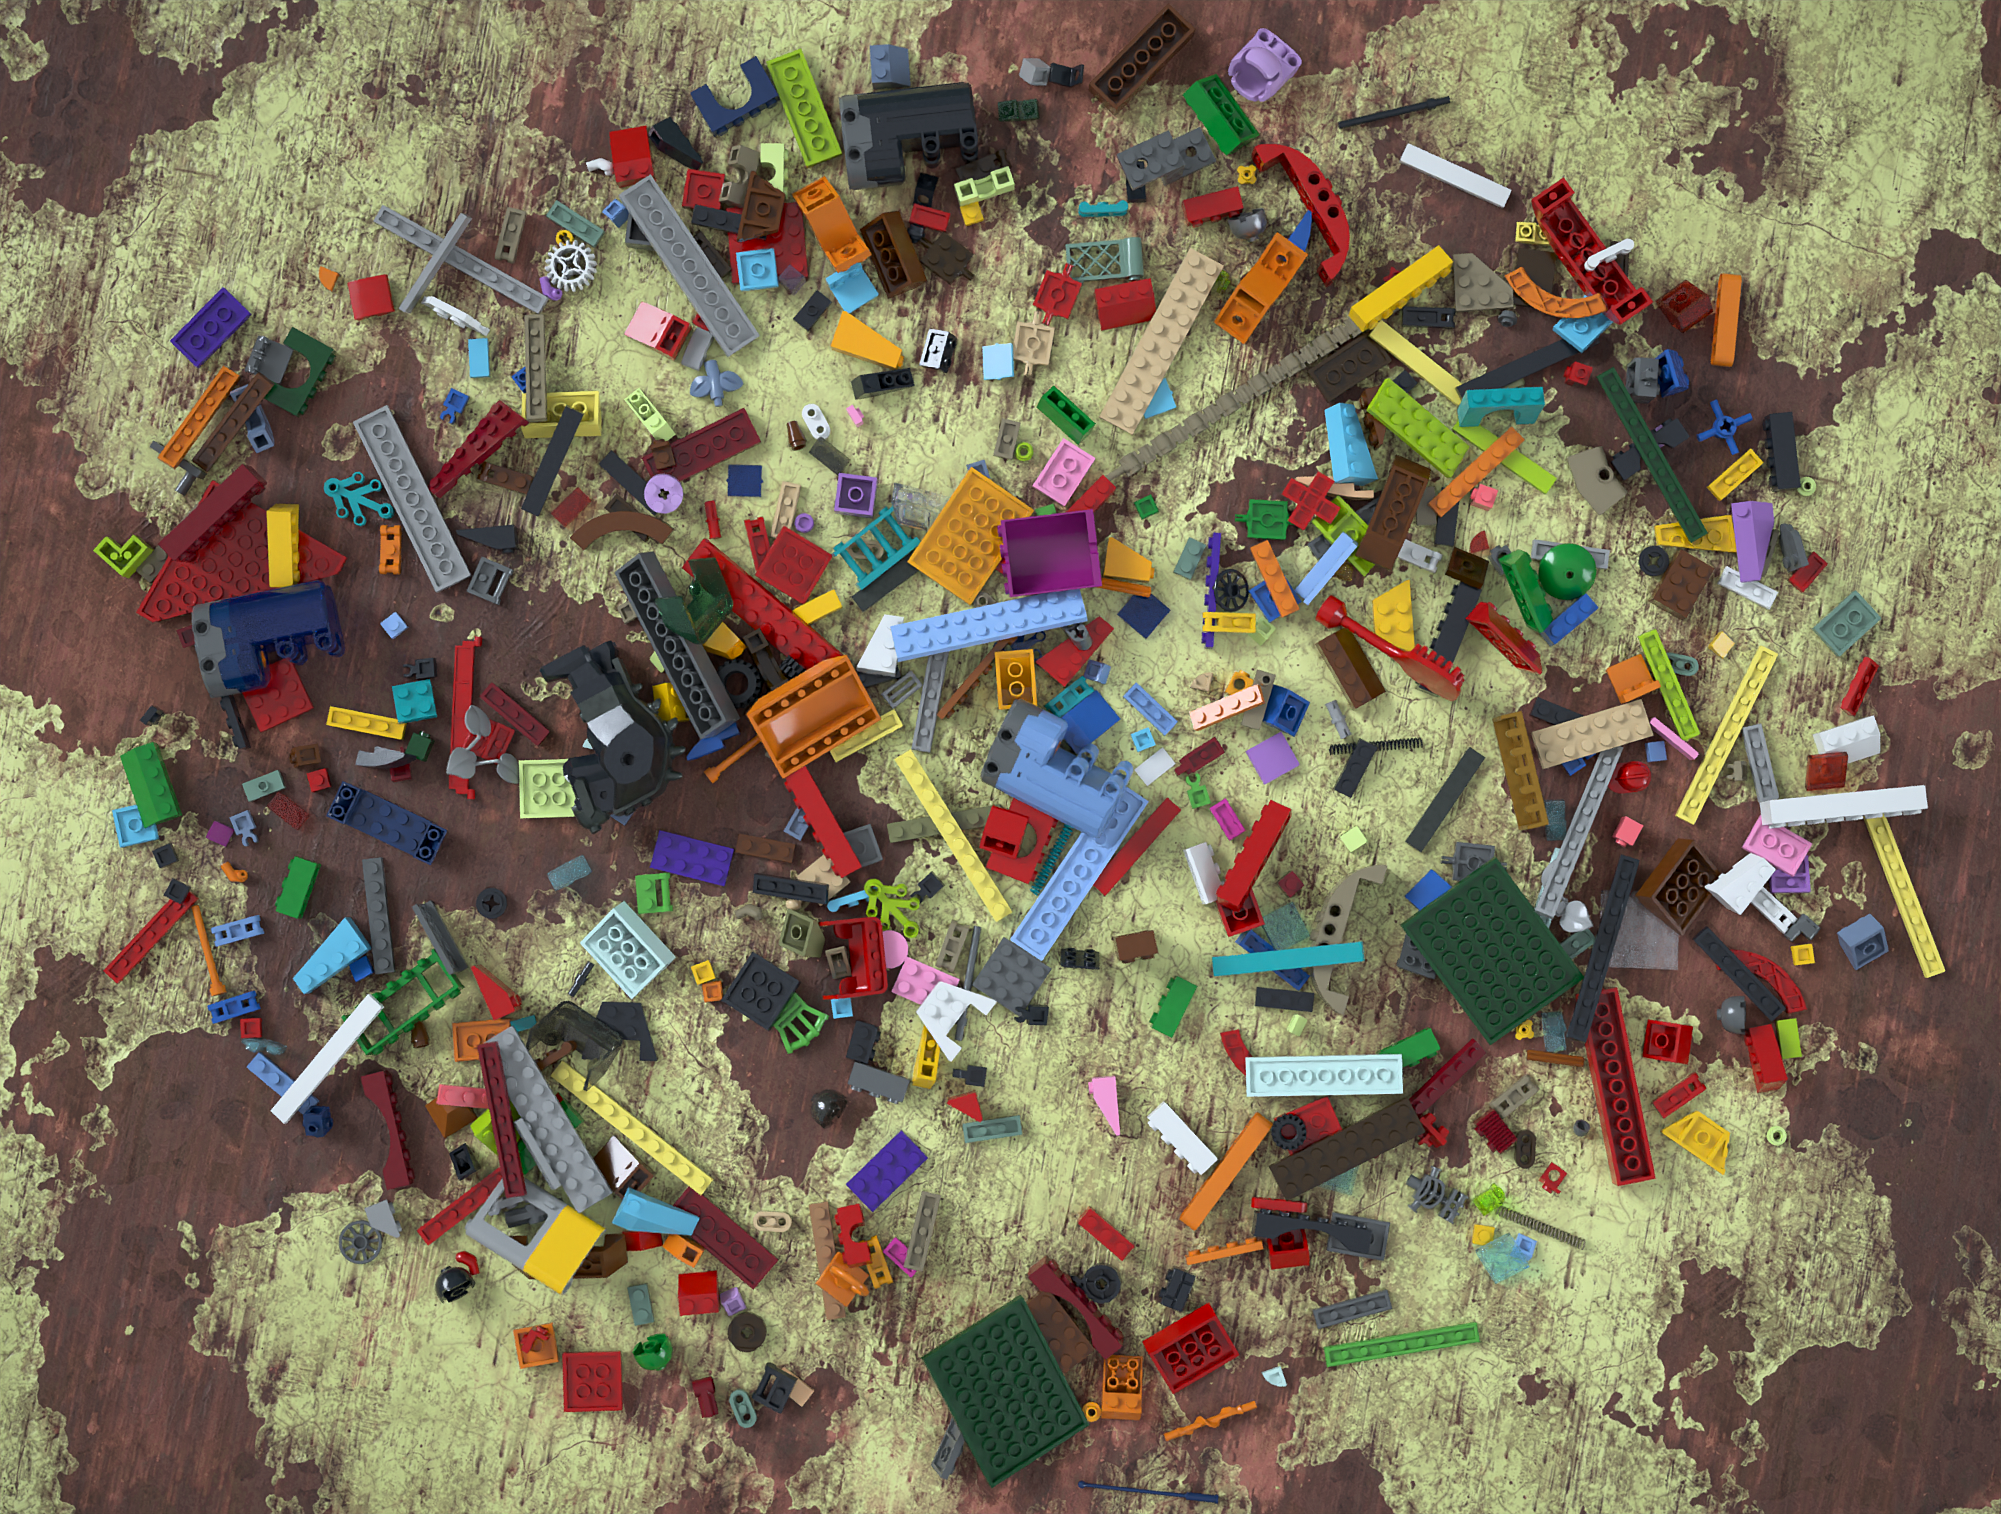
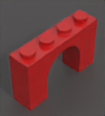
(1024, 868)

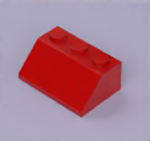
(1125, 304)

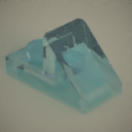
(1554, 1031)

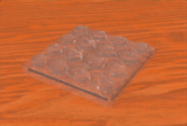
(1643, 939)

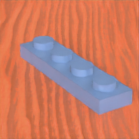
(276, 1078)

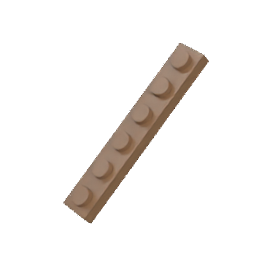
(825, 1252)

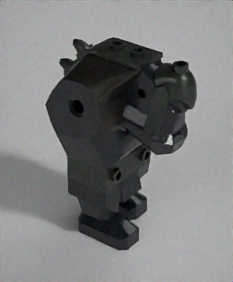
(626, 734)

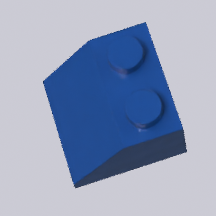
(1285, 710)

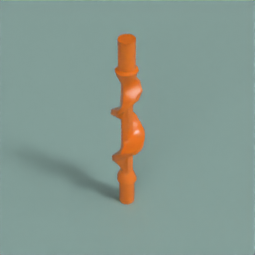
(1211, 1422)

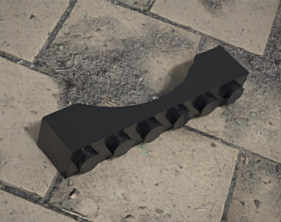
(1271, 1225)

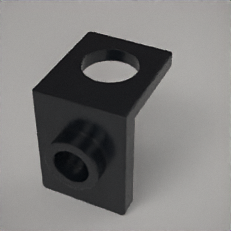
(1066, 75)
(925, 186)

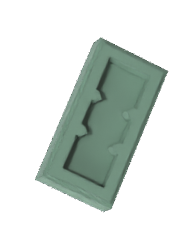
(264, 785)

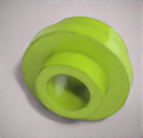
(1023, 445)

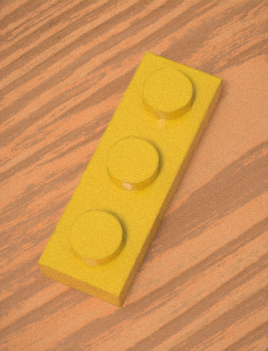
(1735, 474)

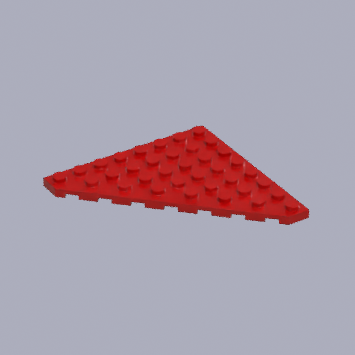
(231, 566)

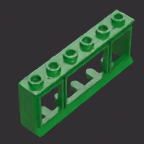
(393, 987)

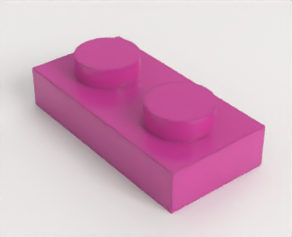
(897, 1253)

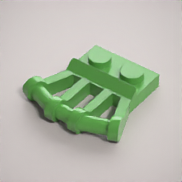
(790, 1012)

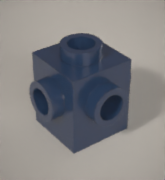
(317, 1121)

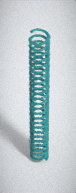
(1055, 851)

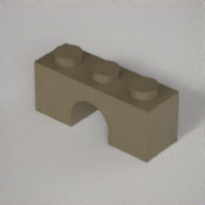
(744, 161)

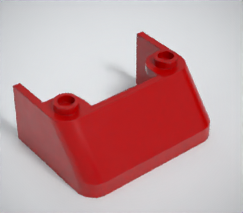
(866, 957)

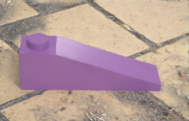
(1752, 530)

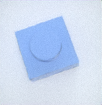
(394, 625)

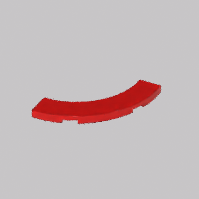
(1775, 976)
(1235, 1049)

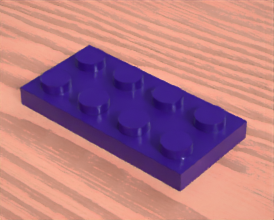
(210, 327)
(692, 858)
(886, 1171)

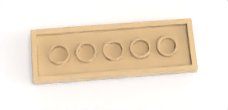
(1592, 734)

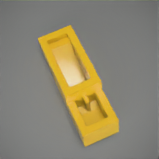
(819, 607)

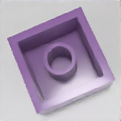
(856, 495)

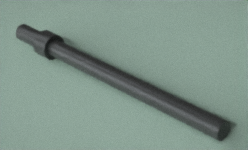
(962, 1021)

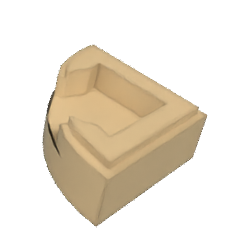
(1202, 682)

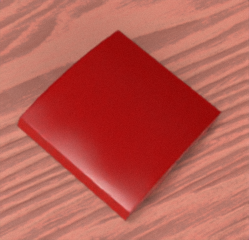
(371, 297)
(493, 745)

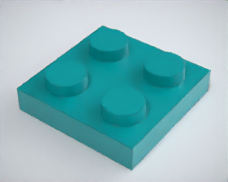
(414, 701)

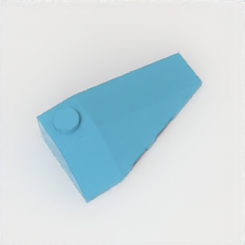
(649, 1214)

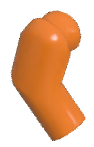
(234, 875)

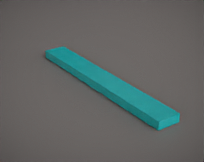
(1288, 959)

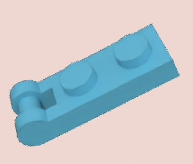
(850, 900)

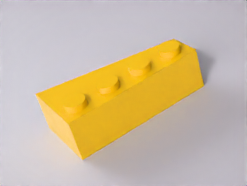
(283, 544)

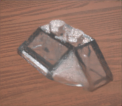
(916, 506)

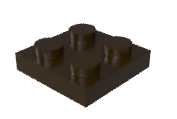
(1467, 568)

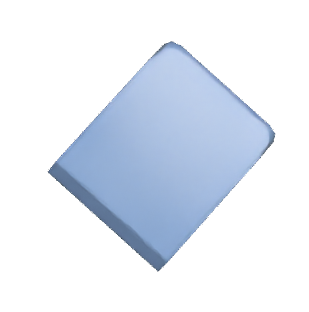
(1526, 1245)

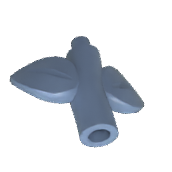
(715, 383)

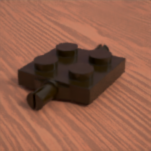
(947, 258)

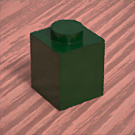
(420, 745)

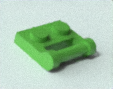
(647, 893)

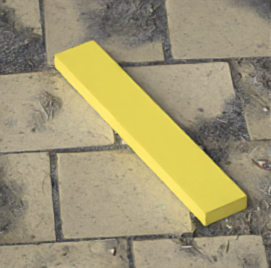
(1416, 361)

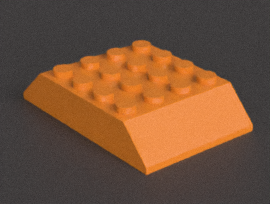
(812, 714)

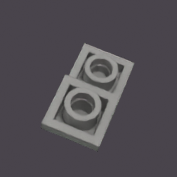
(697, 348)

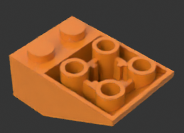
(1122, 1387)

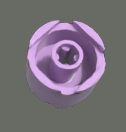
(659, 503)

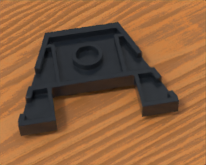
(631, 1023)

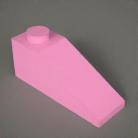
(1106, 1097)

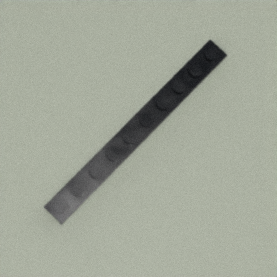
(1602, 949)

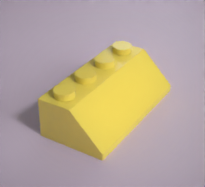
(584, 401)

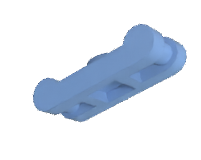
(237, 930)

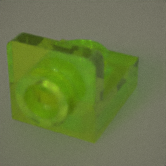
(1223, 277)
(1489, 1199)

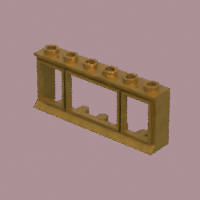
(1516, 771)

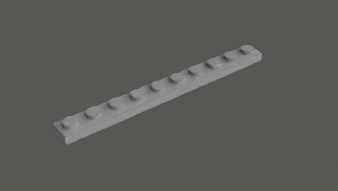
(462, 260)
(1578, 832)

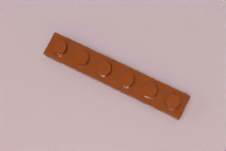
(972, 681)

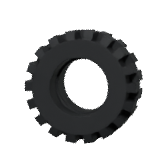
(752, 675)

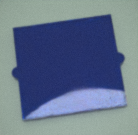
(744, 480)

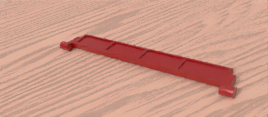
(461, 702)

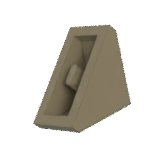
(838, 962)

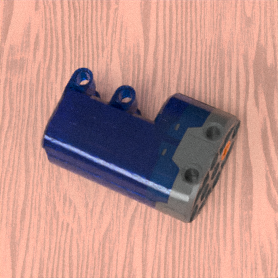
(241, 630)

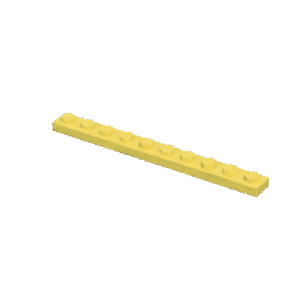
(1726, 735)
(953, 835)
(1905, 896)
(633, 1128)

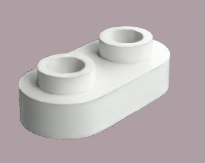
(815, 421)

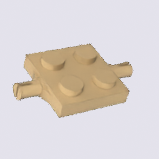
(1033, 343)

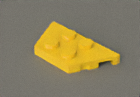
(1394, 616)
(1701, 1138)

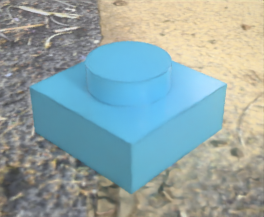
(1143, 739)
(841, 1007)

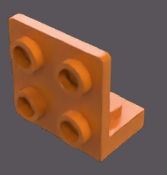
(1631, 679)

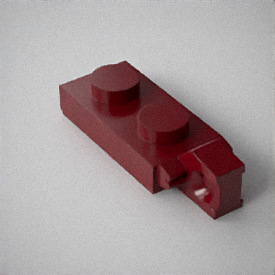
(1200, 757)

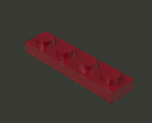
(515, 714)

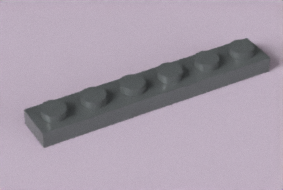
(378, 915)

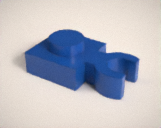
(455, 403)

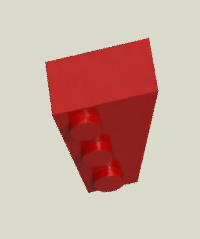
(1765, 1058)

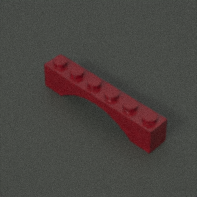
(379, 1090)
(1051, 1279)

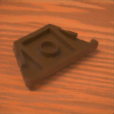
(761, 209)

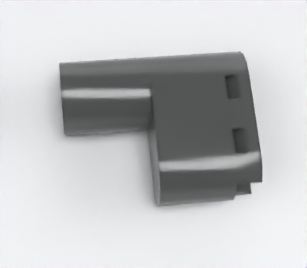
(1804, 926)

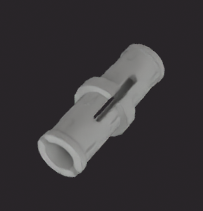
(1338, 719)

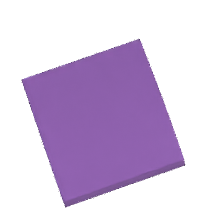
(1272, 758)

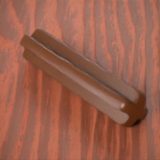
(1555, 1058)

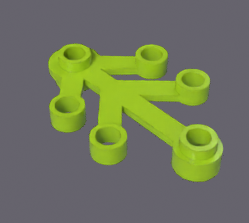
(891, 905)

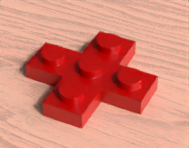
(1311, 500)

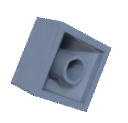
(889, 67)
(1863, 941)

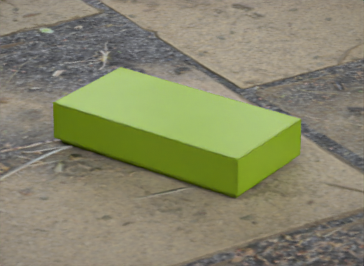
(1788, 1038)

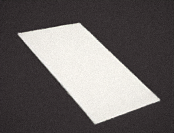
(1154, 766)

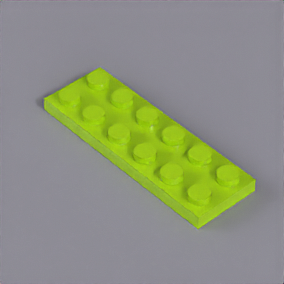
(804, 108)
(1418, 428)

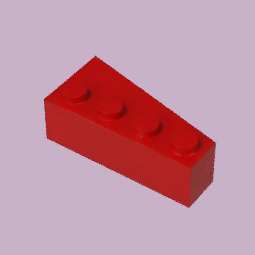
(1066, 659)

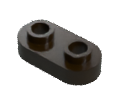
(1527, 1148)

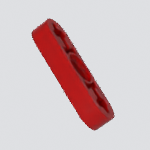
(1279, 1204)

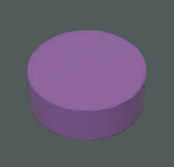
(804, 523)

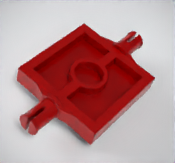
(1057, 294)

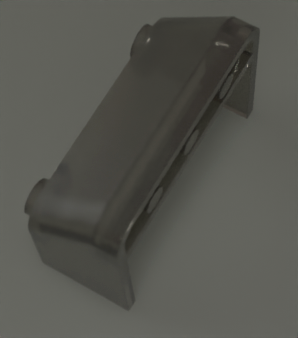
(593, 1037)

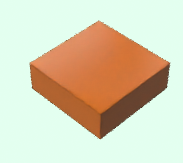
(712, 991)

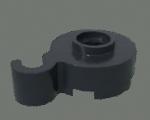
(1094, 1291)

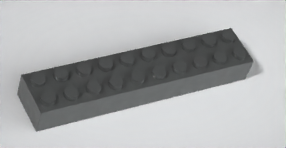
(683, 661)

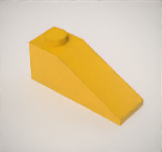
(926, 1061)

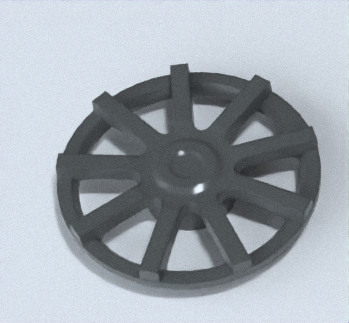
(360, 1242)

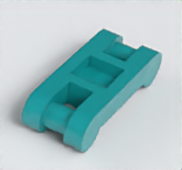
(1103, 209)
(1069, 697)

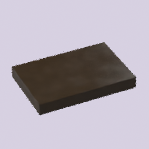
(1539, 267)

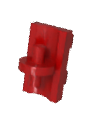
(1432, 1136)

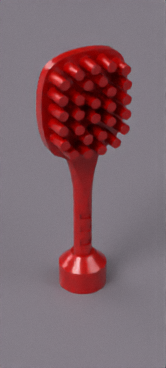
(1415, 663)

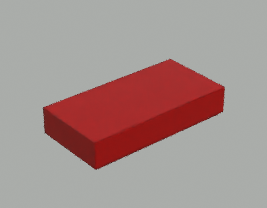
(929, 218)
(1805, 576)

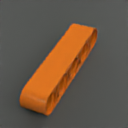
(1726, 320)

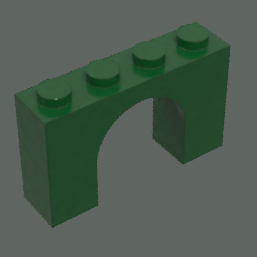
(319, 357)

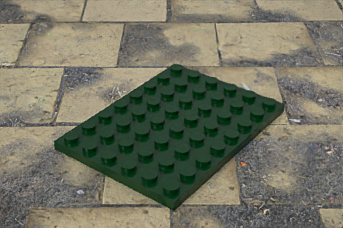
(1492, 950)
(1005, 1391)

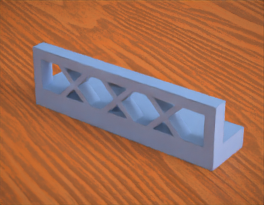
(1326, 567)

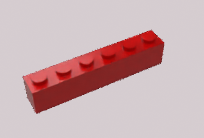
(823, 821)
(1254, 855)

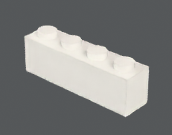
(1182, 1138)

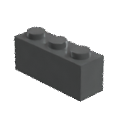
(878, 1082)

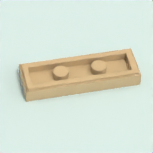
(785, 507)

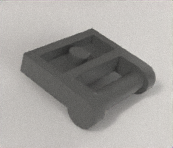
(484, 577)

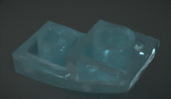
(1556, 817)
(569, 872)
(259, 1044)

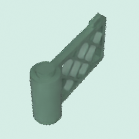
(1130, 259)

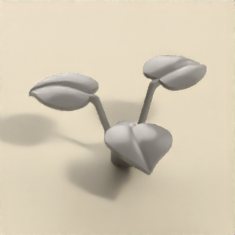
(463, 761)
(1573, 914)

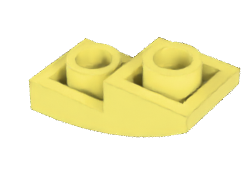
(1530, 234)

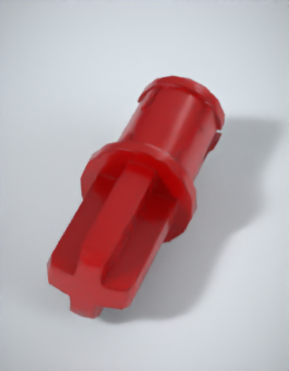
(712, 520)

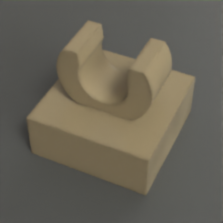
(1740, 771)

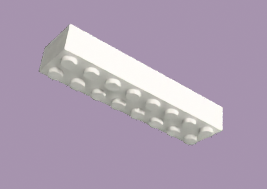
(1843, 805)

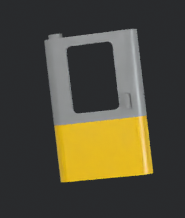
(554, 1250)

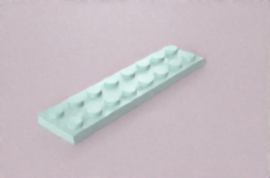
(1324, 1075)

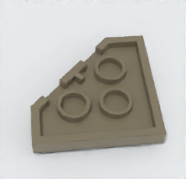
(1478, 286)

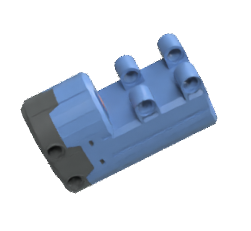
(1034, 769)

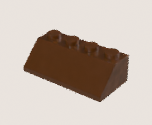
(893, 254)
(1350, 668)

